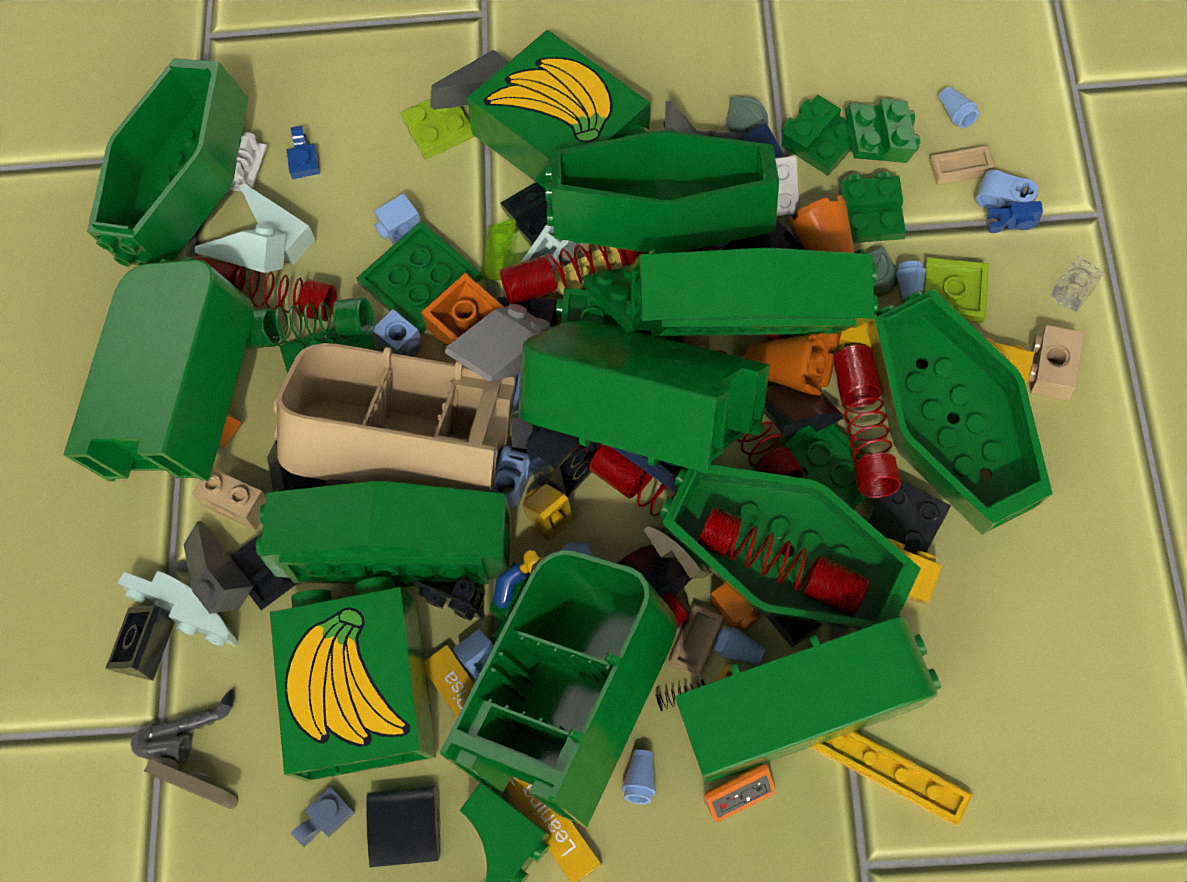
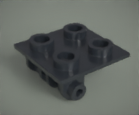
(909, 517)
(464, 599)

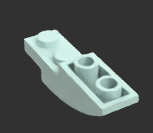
(181, 605)

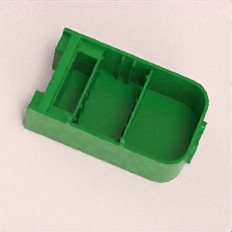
(162, 373)
(640, 392)
(565, 683)
(807, 698)

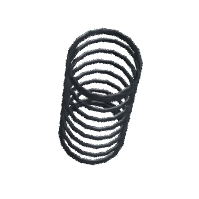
(658, 697)

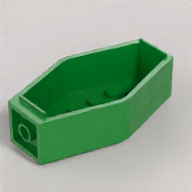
(169, 163)
(662, 192)
(752, 292)
(978, 386)
(795, 512)
(385, 532)

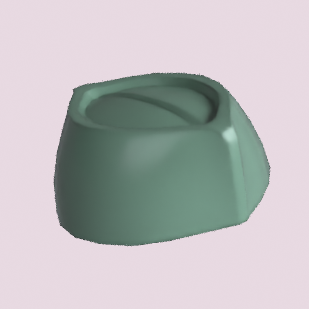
(745, 114)
(886, 272)

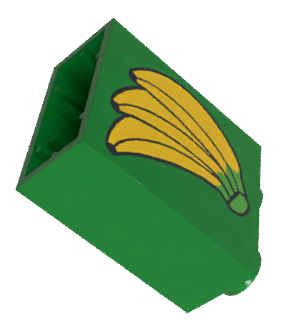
(550, 103)
(351, 681)

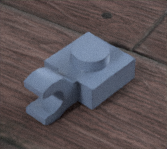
(326, 815)

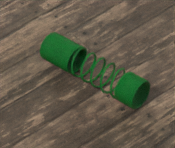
(351, 320)

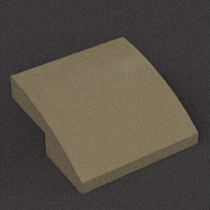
(669, 547)

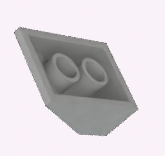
(495, 343)

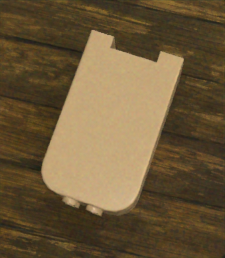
(391, 419)

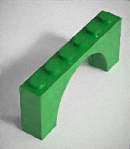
(506, 834)

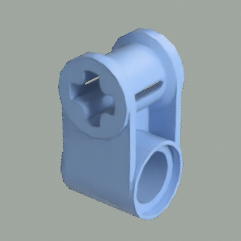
(1003, 189)
(513, 471)

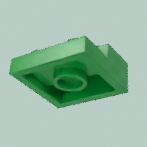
(882, 131)
(818, 135)
(874, 207)
(582, 306)

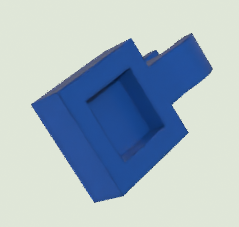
(302, 158)
(1017, 216)

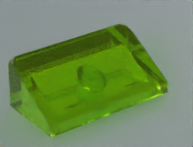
(499, 248)

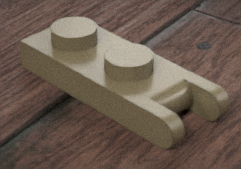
(196, 783)

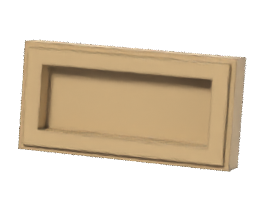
(961, 164)
(696, 641)

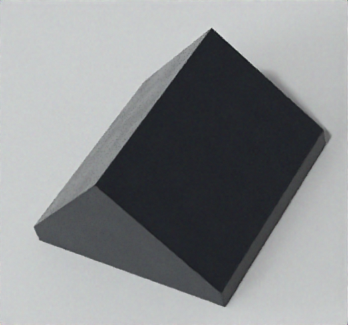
(141, 642)

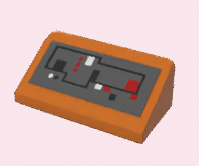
(739, 792)

